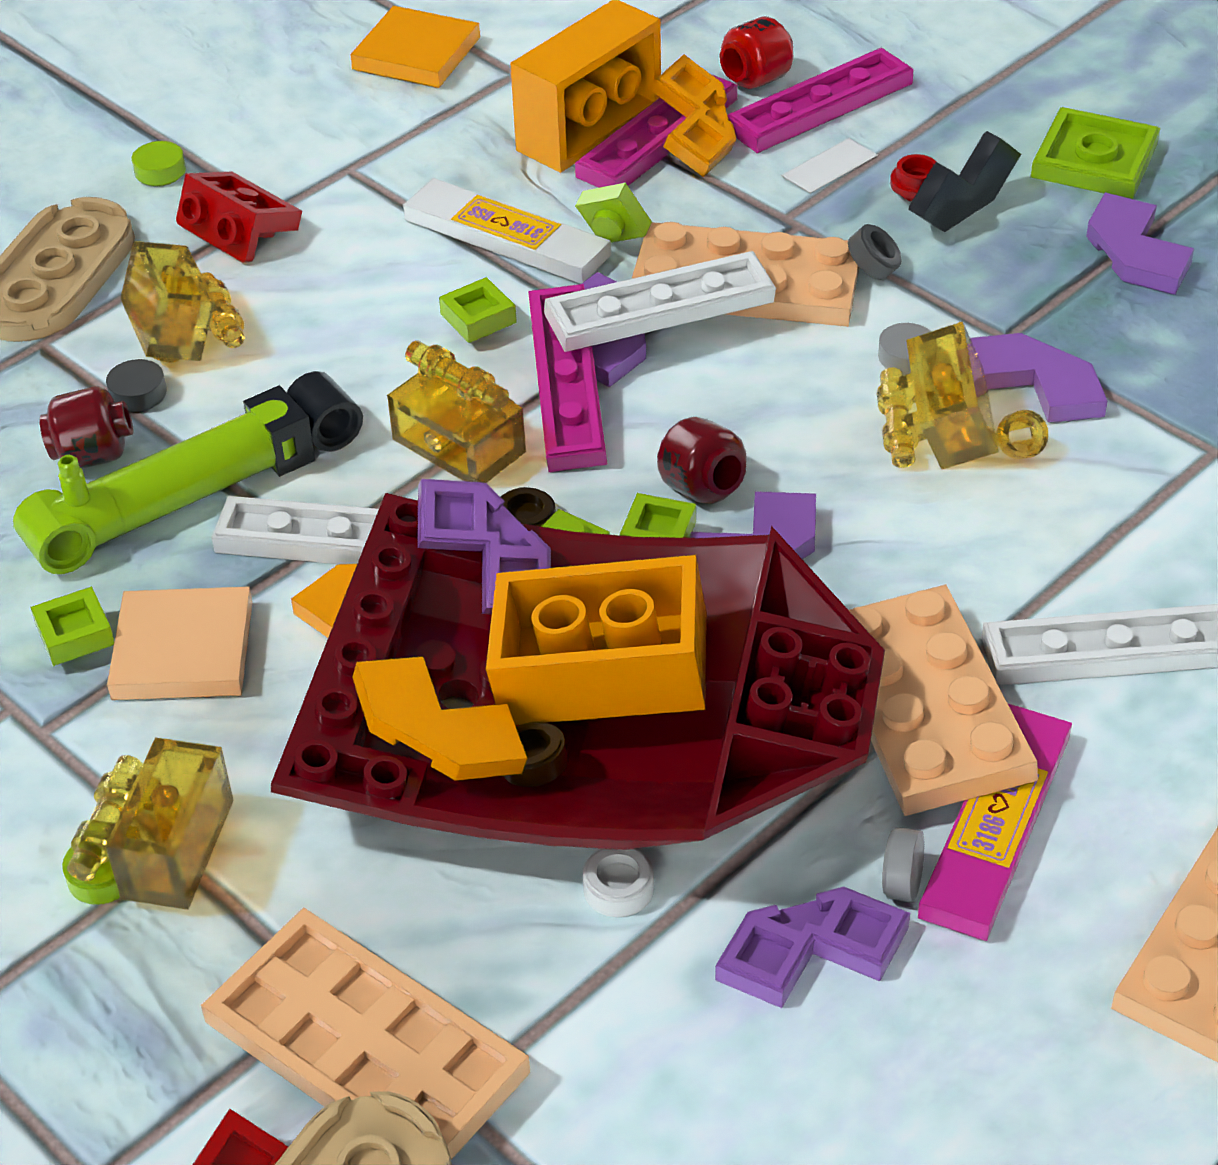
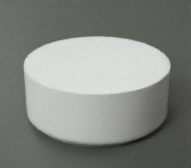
(618, 882)

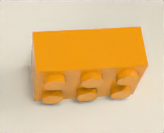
(585, 83)
(599, 640)

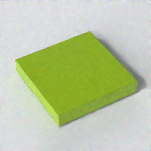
(1095, 152)

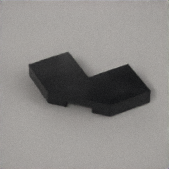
(951, 198)

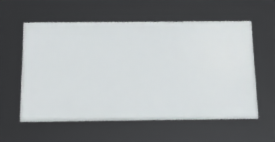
(829, 165)

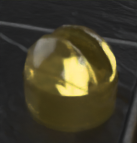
(1022, 448)

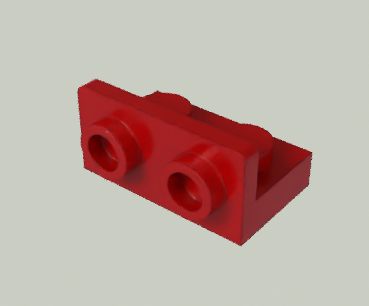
(233, 212)

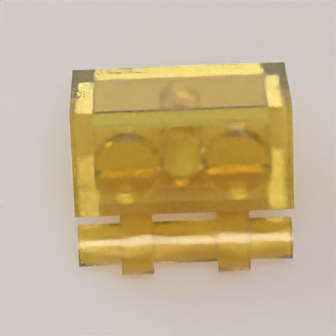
(176, 304)
(949, 399)
(456, 416)
(156, 822)

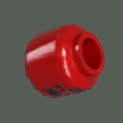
(756, 52)

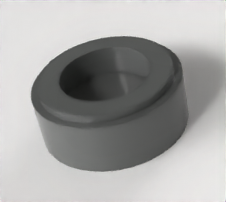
(874, 251)
(137, 383)

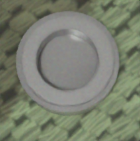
(893, 345)
(903, 864)

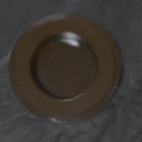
(529, 505)
(545, 754)

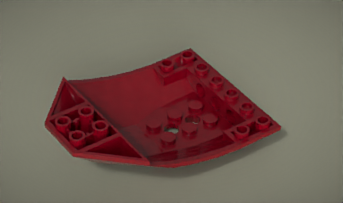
(783, 711)

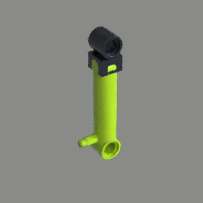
(271, 434)

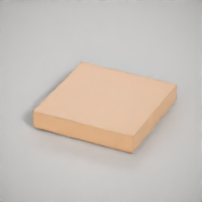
(180, 643)

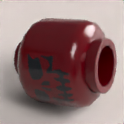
(86, 426)
(702, 460)

